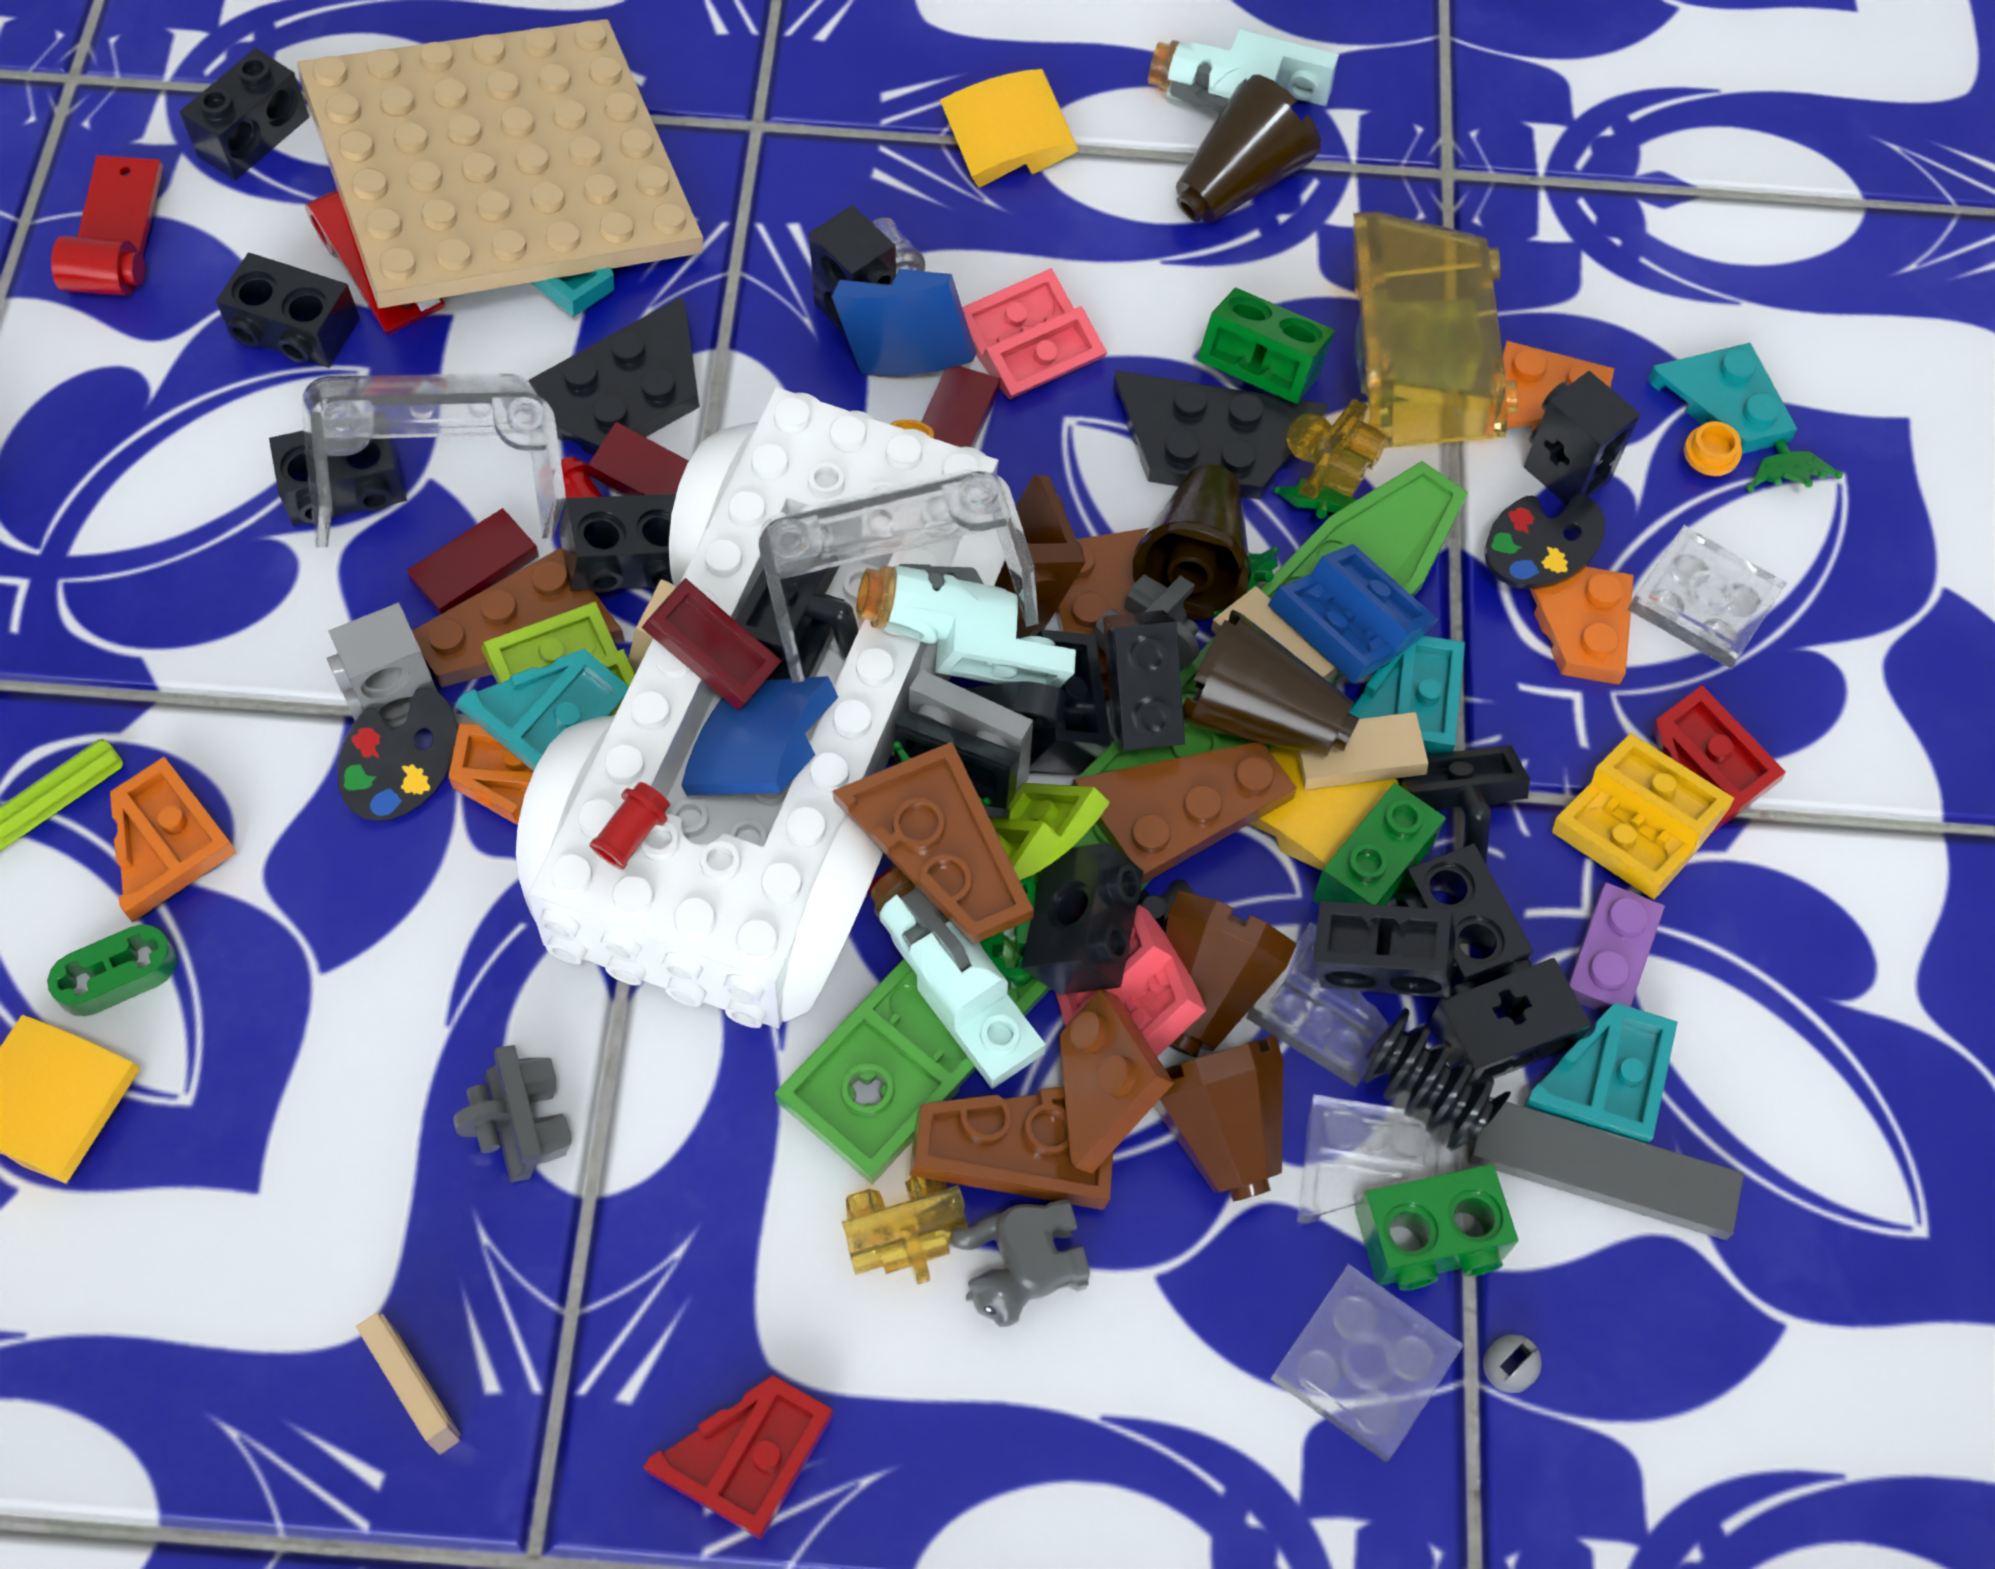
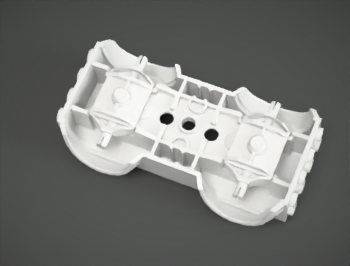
(739, 891)

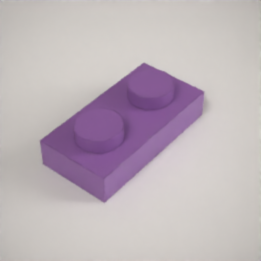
(1614, 948)

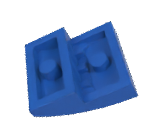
(905, 325)
(1353, 612)
(759, 744)

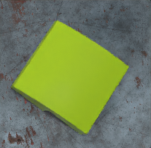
(553, 638)
(1046, 823)

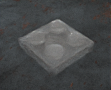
(1707, 596)
(1367, 1363)

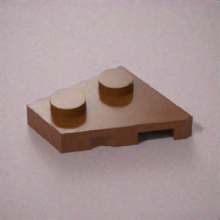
(1107, 1079)

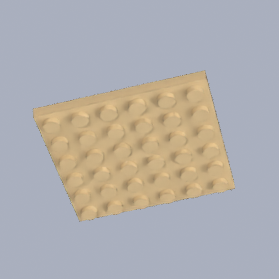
(496, 161)

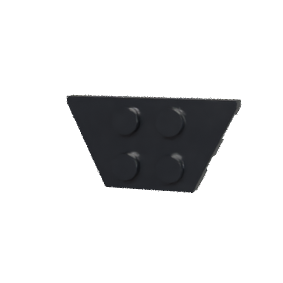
(629, 378)
(1202, 424)

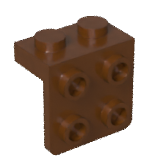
(1053, 550)

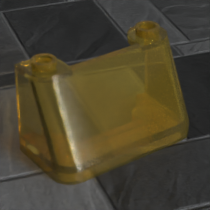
(1430, 331)

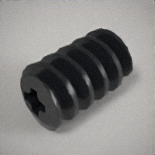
(1432, 1081)

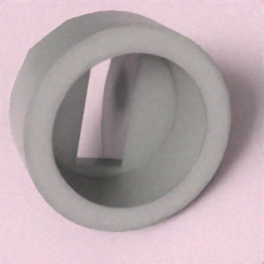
(1527, 1370)

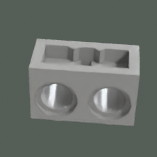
(379, 664)

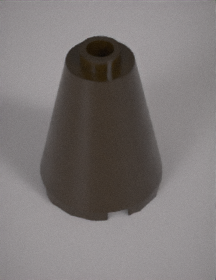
(1246, 151)
(1201, 540)
(1266, 693)

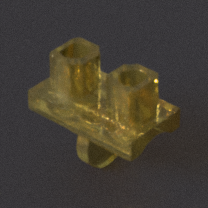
(1338, 450)
(904, 1232)

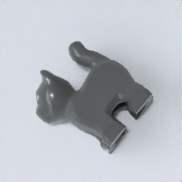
(1032, 1261)

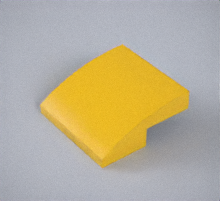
(1009, 125)
(1642, 815)
(1319, 818)
(55, 1096)

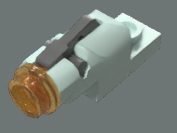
(1211, 74)
(969, 620)
(957, 981)

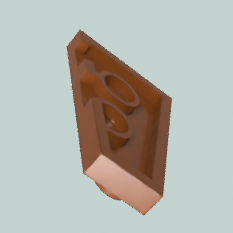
(1100, 586)
(535, 593)
(1187, 803)
(941, 839)
(1006, 1148)

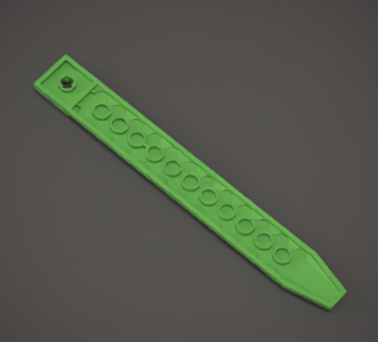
(896, 1031)

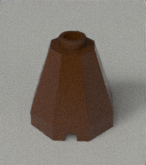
(1228, 962)
(1230, 1115)

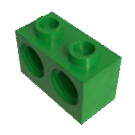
(1265, 345)
(1379, 851)
(1429, 1210)

